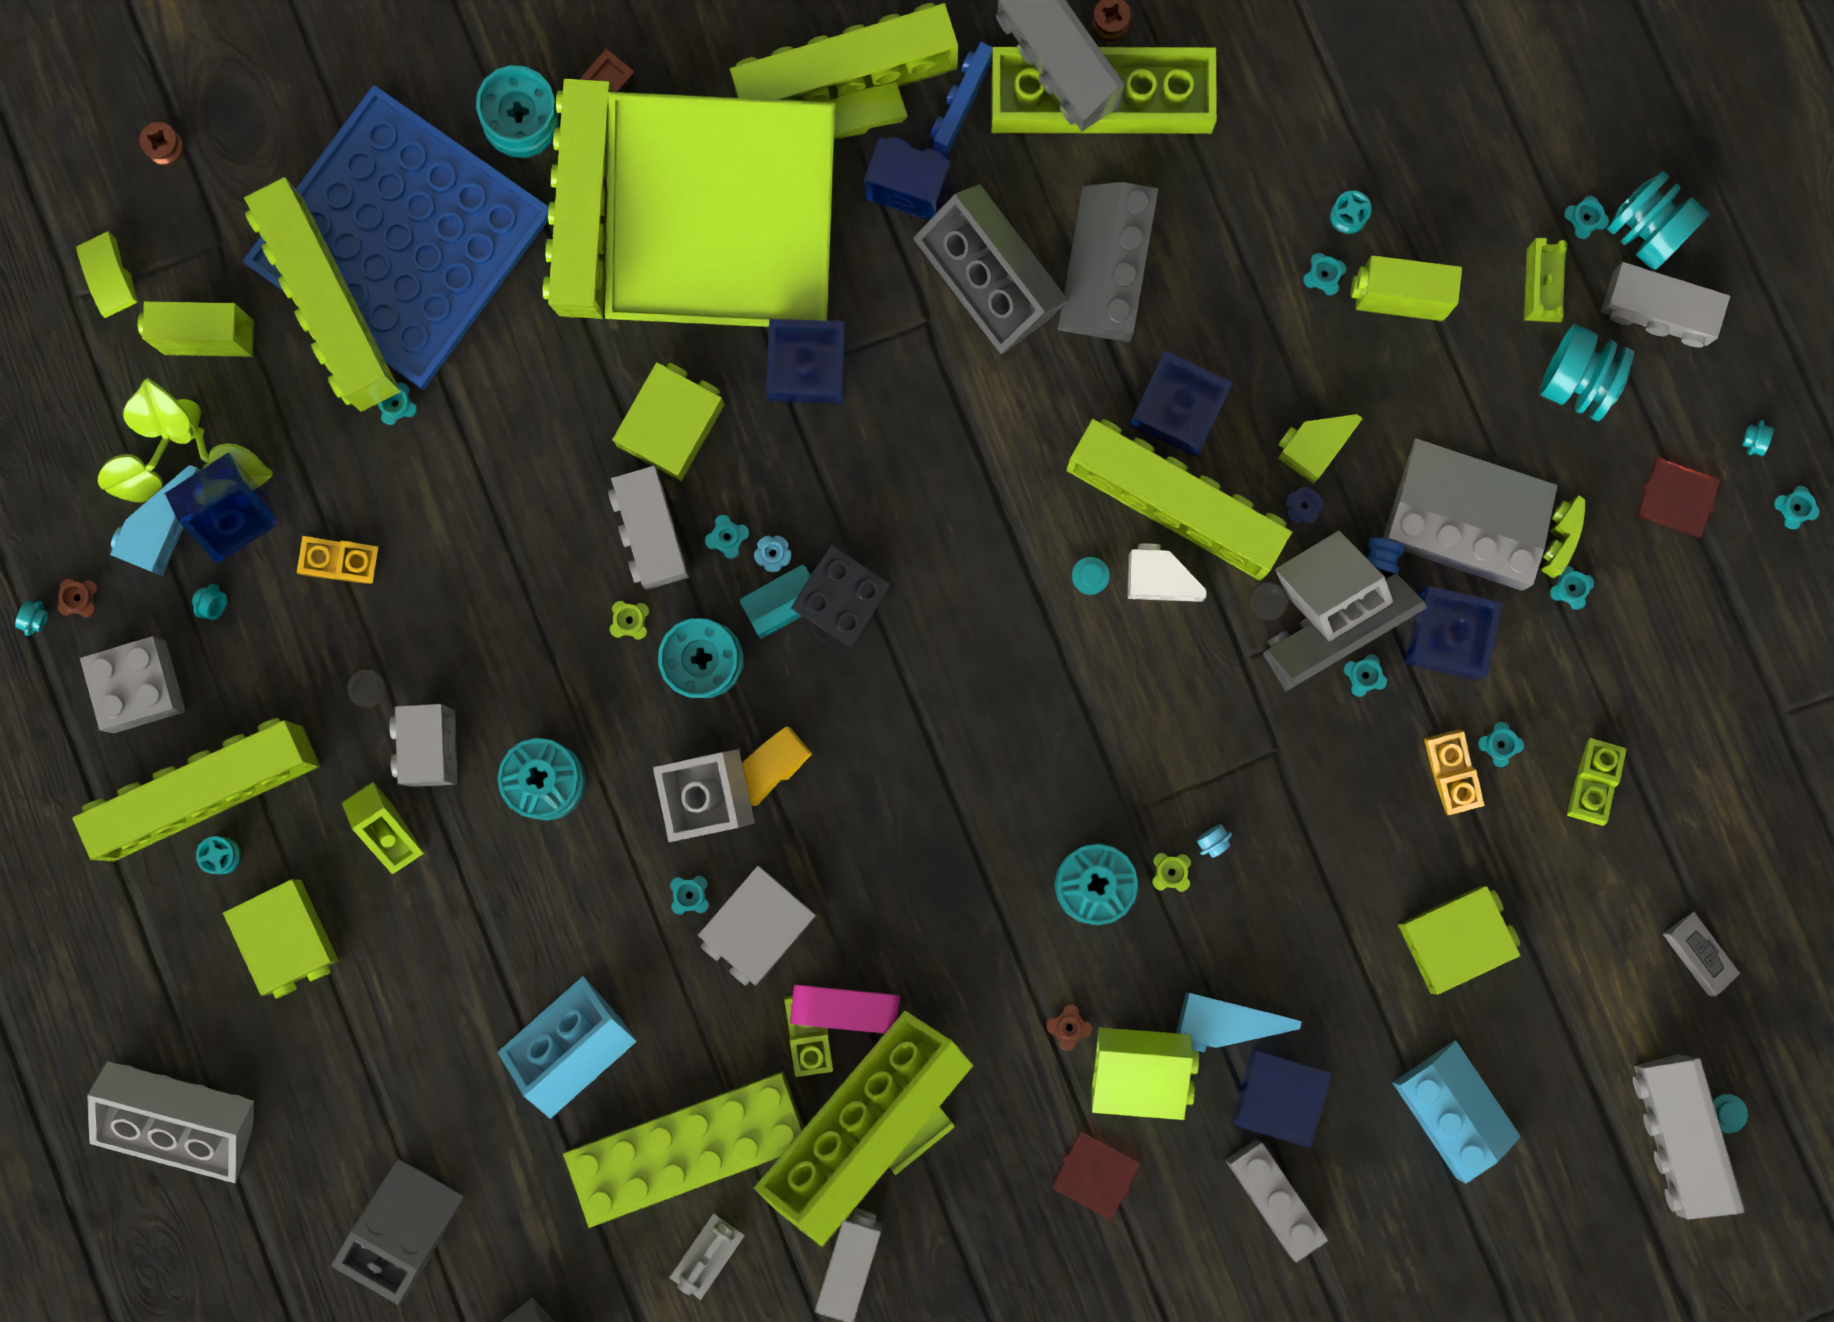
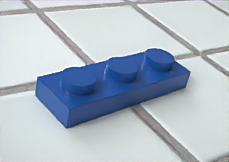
(961, 98)

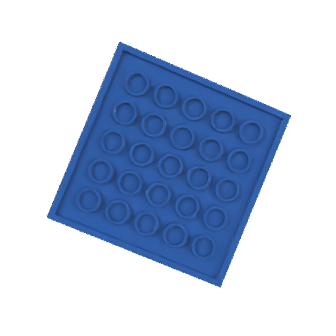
(413, 230)

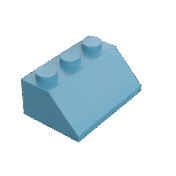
(566, 1047)
(1457, 1112)

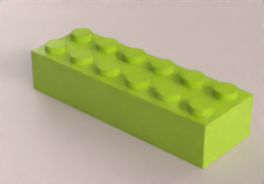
(860, 58)
(1161, 93)
(580, 203)
(321, 294)
(1178, 499)
(195, 790)
(863, 1127)
(684, 1149)

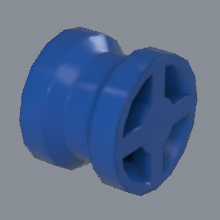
(1384, 555)

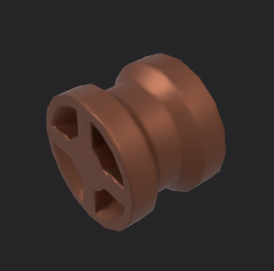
(1109, 27)
(166, 151)

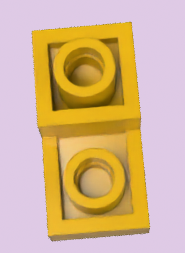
(337, 560)
(773, 762)
(1453, 772)

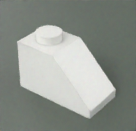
(1160, 576)

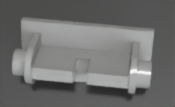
(706, 1257)

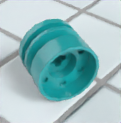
(512, 91)
(1657, 220)
(1588, 373)
(685, 643)
(562, 787)
(1075, 875)

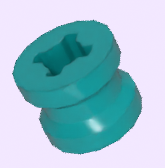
(1354, 205)
(210, 856)

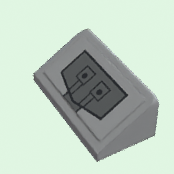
(1701, 954)

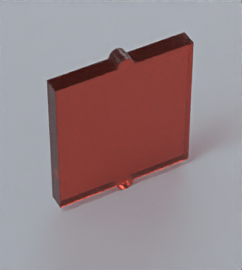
(1678, 497)
(1096, 1175)

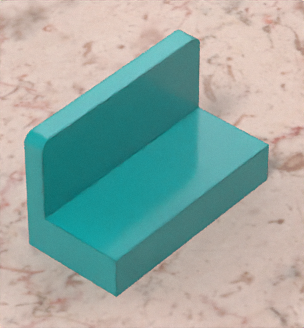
(771, 604)

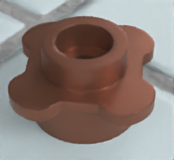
(67, 594)
(1058, 1027)

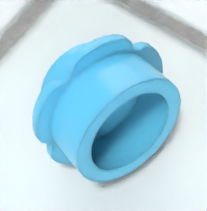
(782, 555)
(1214, 841)

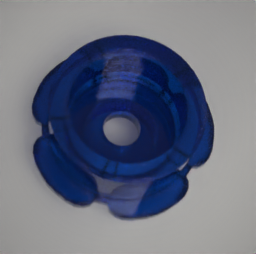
(1308, 496)

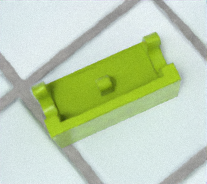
(1545, 281)

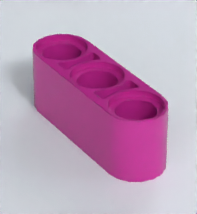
(843, 1009)

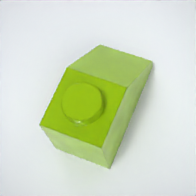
(1316, 444)
(381, 828)

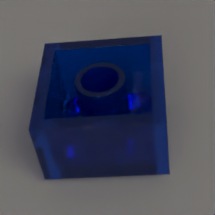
(907, 178)
(806, 361)
(1180, 404)
(222, 508)
(1454, 634)
(1281, 1098)

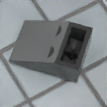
(398, 1232)

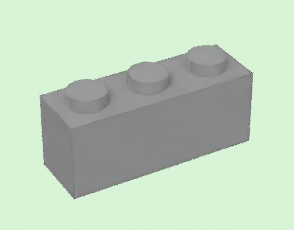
(1665, 305)
(648, 528)
(1276, 1200)

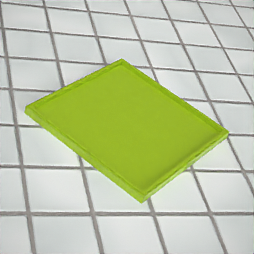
(718, 209)

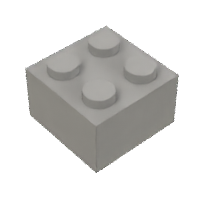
(132, 685)
(424, 745)
(703, 795)

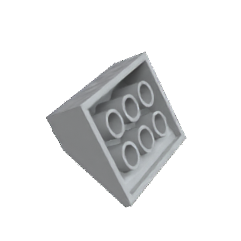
(1471, 515)

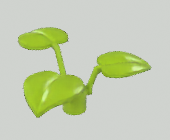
(157, 413)

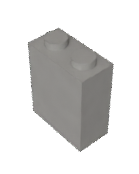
(1334, 586)
(756, 927)
(849, 1265)

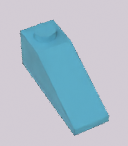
(151, 531)
(1224, 1023)

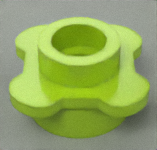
(622, 612)
(1163, 879)

